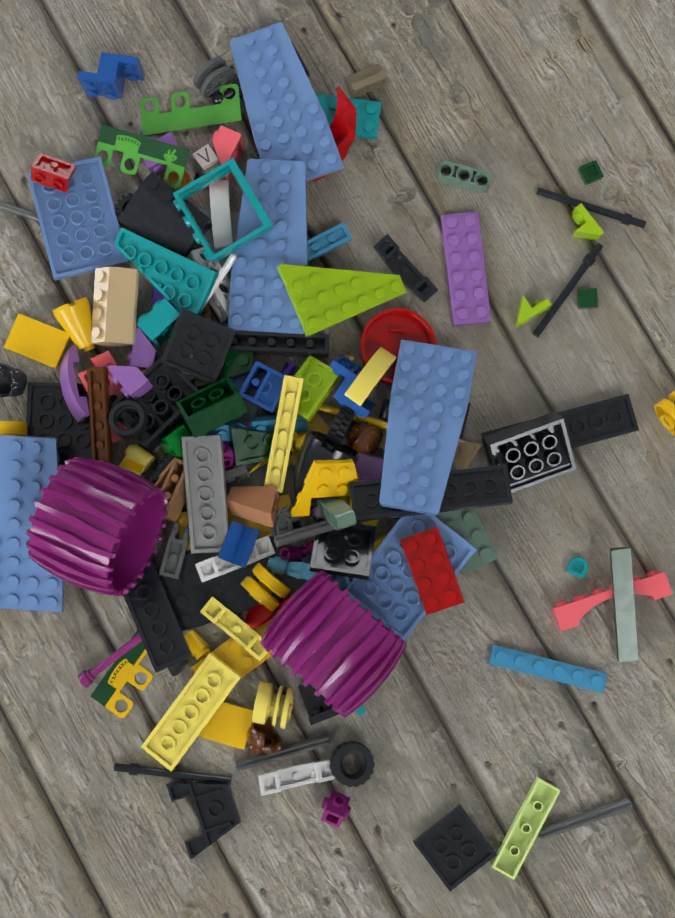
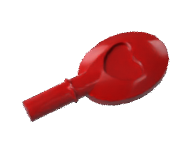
(260, 614)

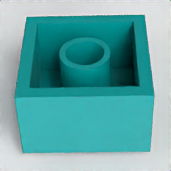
(159, 322)

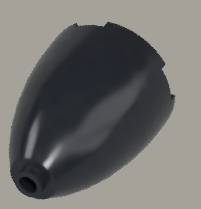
(318, 448)

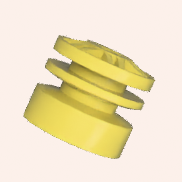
(272, 705)

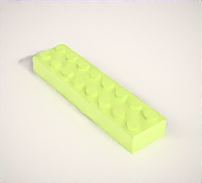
(525, 828)

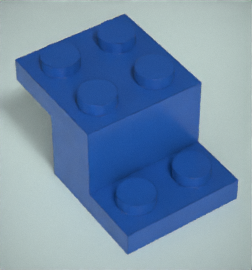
(111, 75)
(344, 367)
(260, 386)

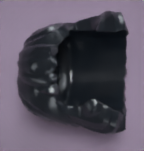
(12, 381)

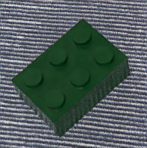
(211, 407)

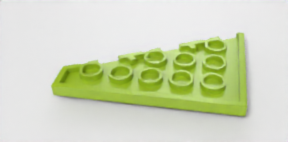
(333, 295)

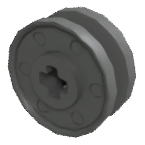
(213, 76)
(284, 523)

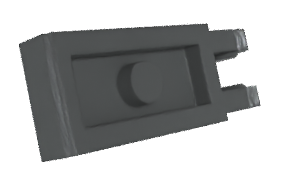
(175, 553)

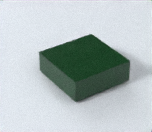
(590, 172)
(587, 298)

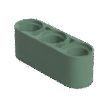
(472, 173)
(336, 512)

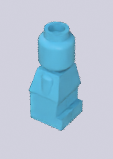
(295, 569)

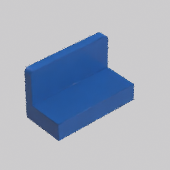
(238, 544)

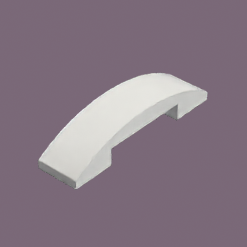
(221, 214)
(216, 567)
(295, 776)

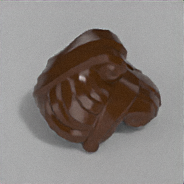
(365, 437)
(262, 739)

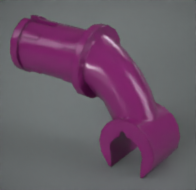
(297, 553)

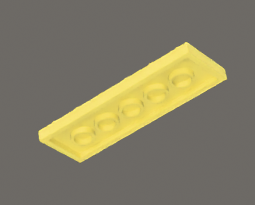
(191, 711)

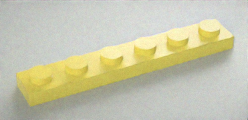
(283, 432)

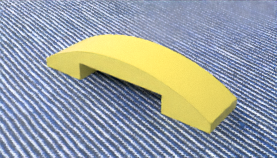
(370, 376)
(234, 627)

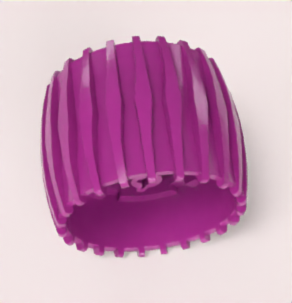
(97, 526)
(333, 644)

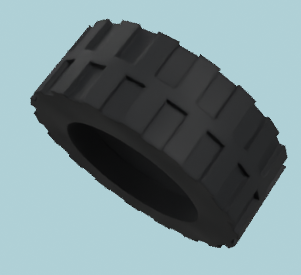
(364, 772)

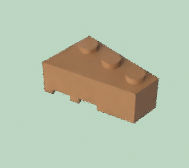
(173, 485)

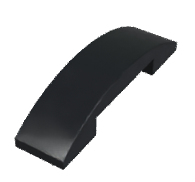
(400, 265)

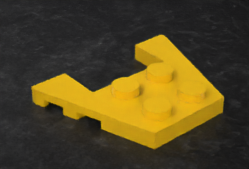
(325, 479)

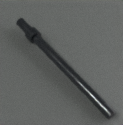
(625, 219)
(588, 261)
(135, 769)

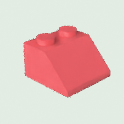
(228, 145)

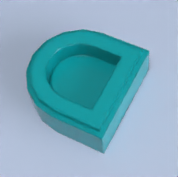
(577, 566)

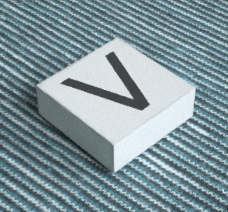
(205, 157)

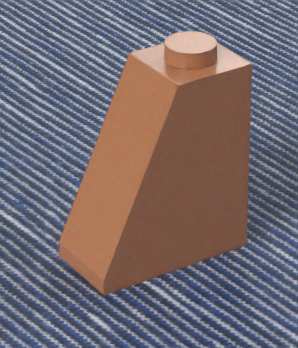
(254, 503)

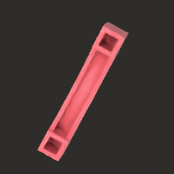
(568, 614)

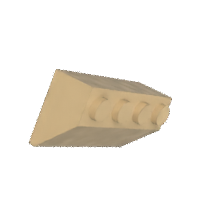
(114, 306)

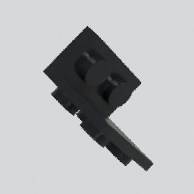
(315, 706)

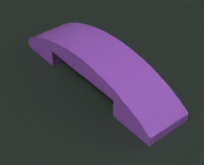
(77, 405)

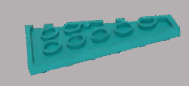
(173, 275)

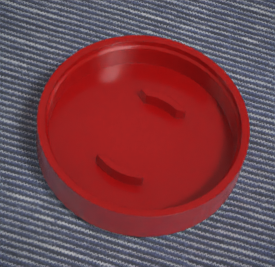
(388, 330)

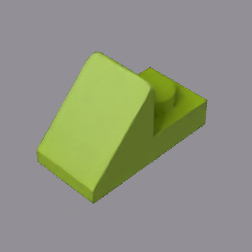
(589, 228)
(526, 312)

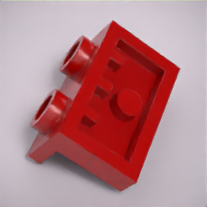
(52, 172)

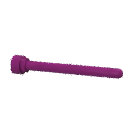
(87, 677)

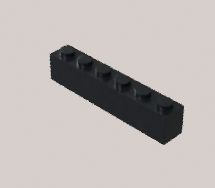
(282, 344)

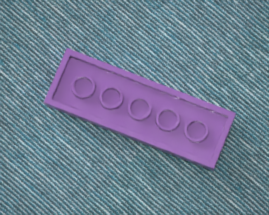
(465, 269)

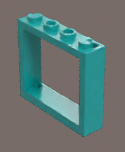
(206, 180)

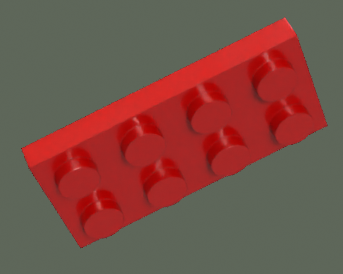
(432, 570)

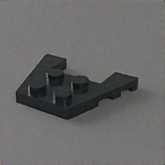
(214, 809)

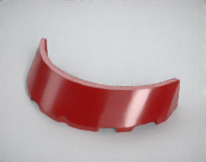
(343, 125)

